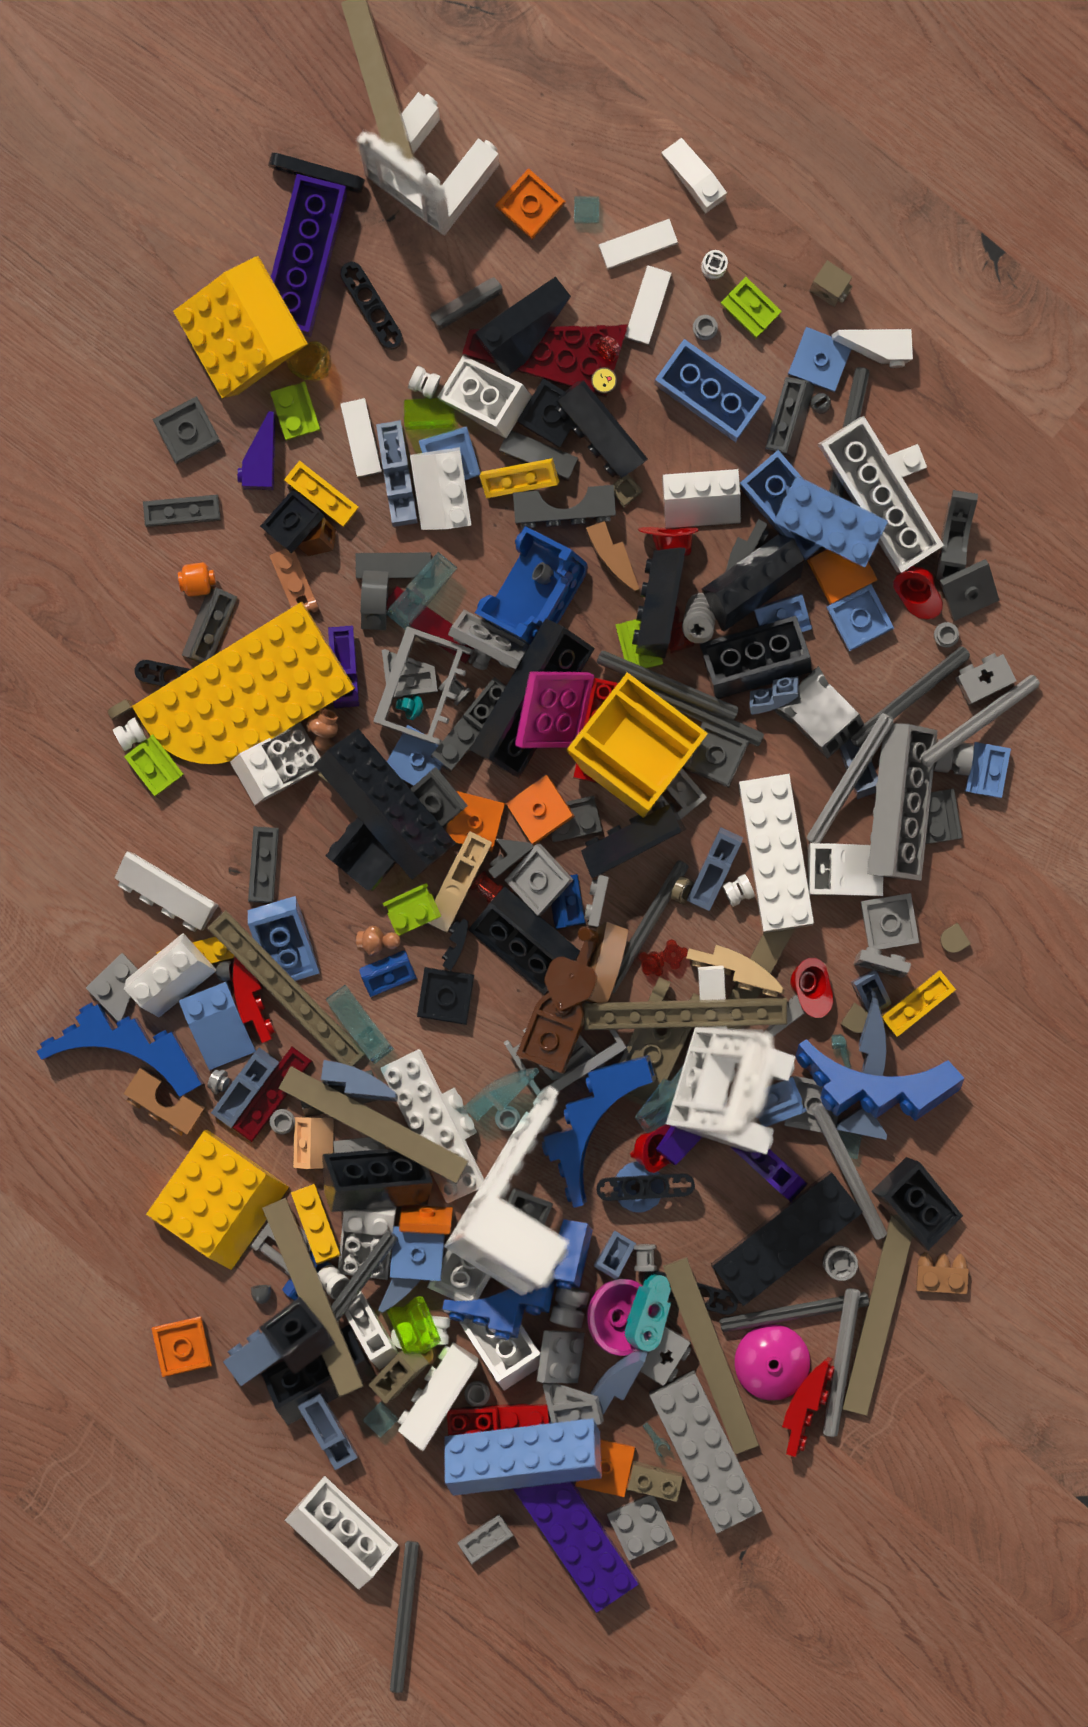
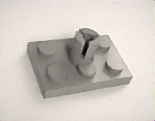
(487, 641)

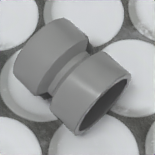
(958, 760)
(840, 1262)
(569, 1307)

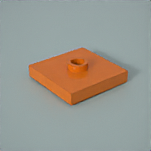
(530, 204)
(540, 809)
(480, 817)
(426, 1219)
(181, 1346)
(615, 1469)

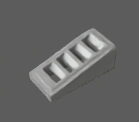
(794, 1011)

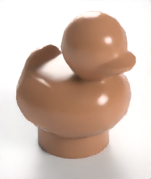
(324, 726)
(373, 940)

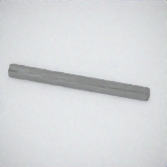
(979, 721)
(850, 778)
(849, 1171)
(841, 1362)

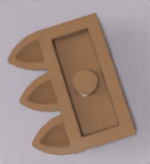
(941, 1276)

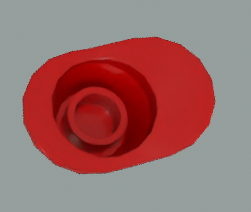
(671, 538)
(918, 592)
(813, 987)
(645, 1150)

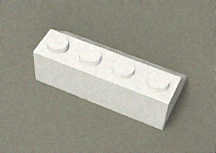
(165, 891)
(438, 1394)
(341, 1532)

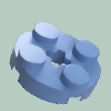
(638, 1205)

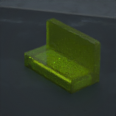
(428, 414)
(414, 1327)

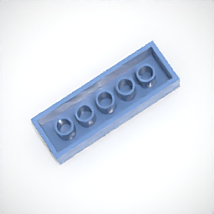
(522, 1457)

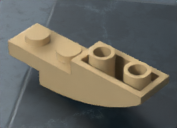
(460, 879)
(746, 971)

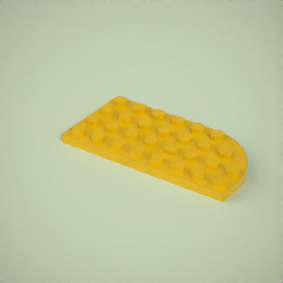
(247, 691)

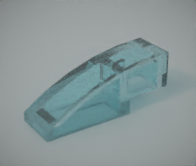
(421, 591)
(359, 1024)
(499, 1092)
(657, 1107)

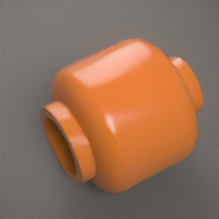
(196, 579)

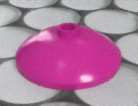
(617, 1298)
(768, 1344)

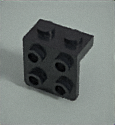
(361, 856)

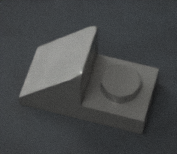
(515, 851)
(530, 1205)

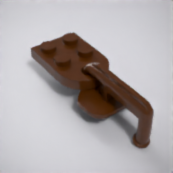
(553, 1033)

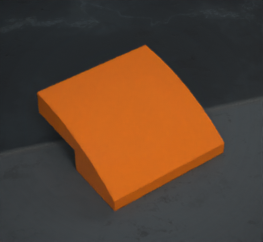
(840, 575)

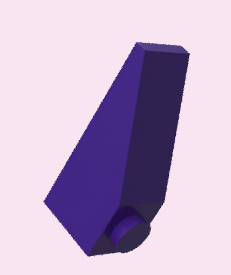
(259, 461)
(775, 1172)

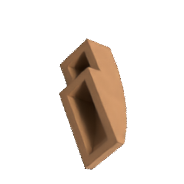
(612, 556)
(607, 960)

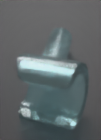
(839, 1042)
(655, 1438)

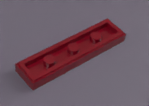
(432, 624)
(269, 1096)

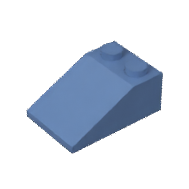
(283, 934)
(217, 1025)

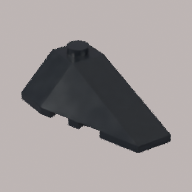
(519, 329)

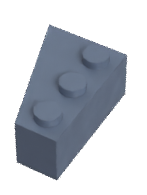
(251, 1358)

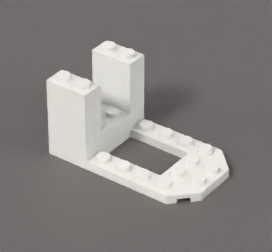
(413, 188)
(706, 1078)
(498, 1235)

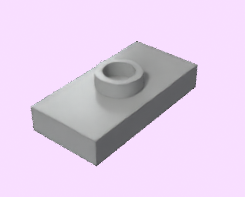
(485, 1539)

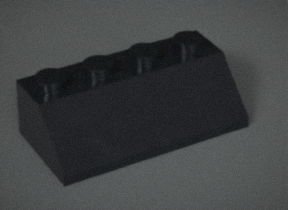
(600, 430)
(754, 580)
(659, 602)
(756, 657)
(632, 840)
(521, 938)
(374, 1180)
(291, 1389)

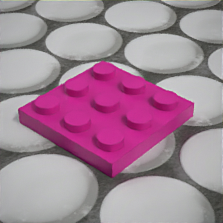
(554, 709)

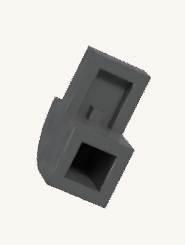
(374, 600)

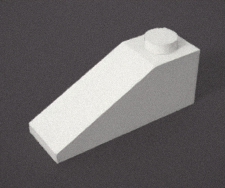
(695, 175)
(881, 345)
(370, 1332)

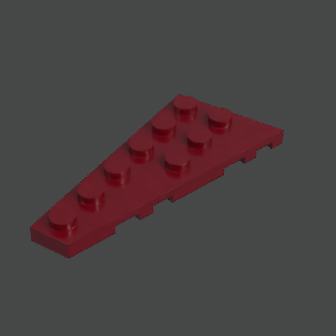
(563, 354)

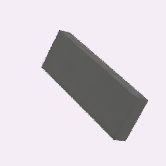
(181, 510)
(397, 564)
(263, 864)

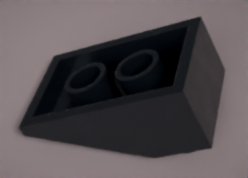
(917, 1202)

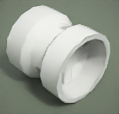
(713, 269)
(418, 380)
(129, 734)
(733, 893)
(332, 1280)
(441, 1325)

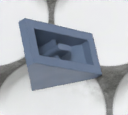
(869, 987)
(862, 1123)
(614, 1255)

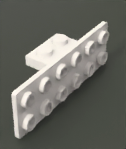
(435, 1117)

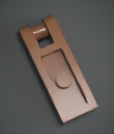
(293, 579)

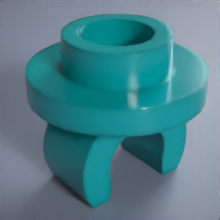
(412, 707)

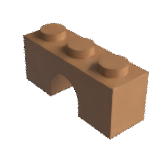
(144, 1092)

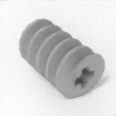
(698, 619)

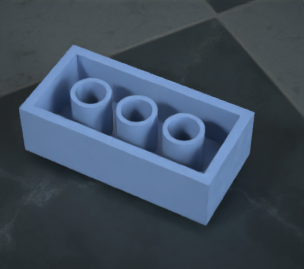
(709, 390)
(767, 491)
(831, 521)

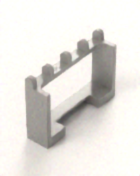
(396, 672)
(578, 1072)

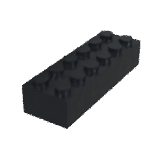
(550, 651)
(384, 803)
(786, 1238)

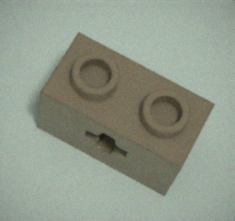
(831, 284)
(398, 1375)
(654, 1481)

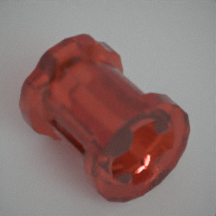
(486, 887)

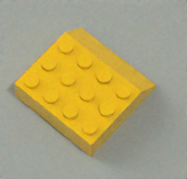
(240, 327)
(635, 744)
(217, 1200)

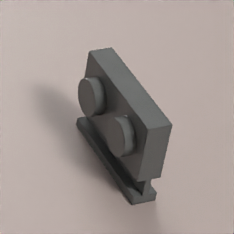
(943, 817)
(584, 823)

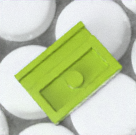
(750, 307)
(295, 411)
(625, 634)
(154, 765)
(412, 909)

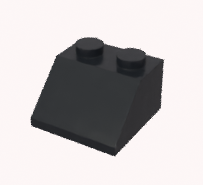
(297, 1335)

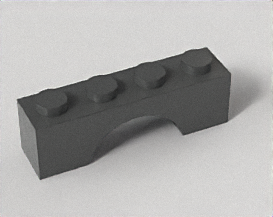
(532, 509)

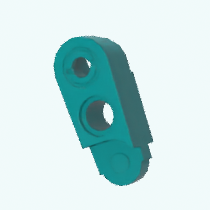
(654, 1294)

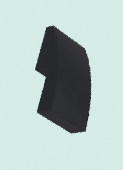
(458, 936)

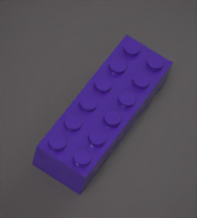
(307, 246)
(579, 1541)

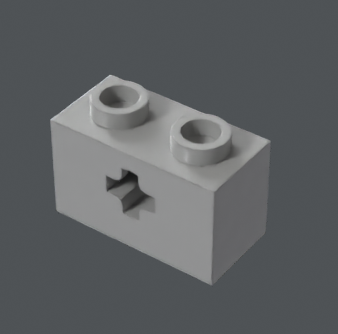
(1000, 677)
(666, 1370)

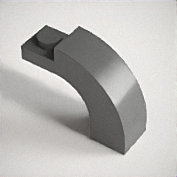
(956, 533)

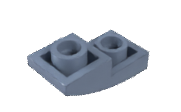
(782, 693)

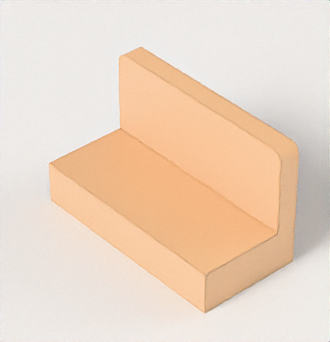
(312, 1140)

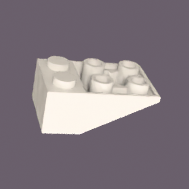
(276, 763)
(841, 870)
(360, 1235)

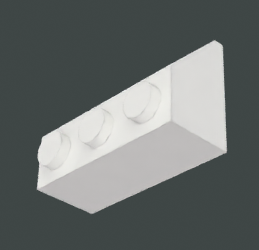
(440, 489)
(701, 498)
(169, 976)

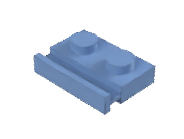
(784, 609)
(988, 770)
(781, 1103)

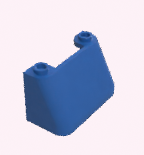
(525, 603)

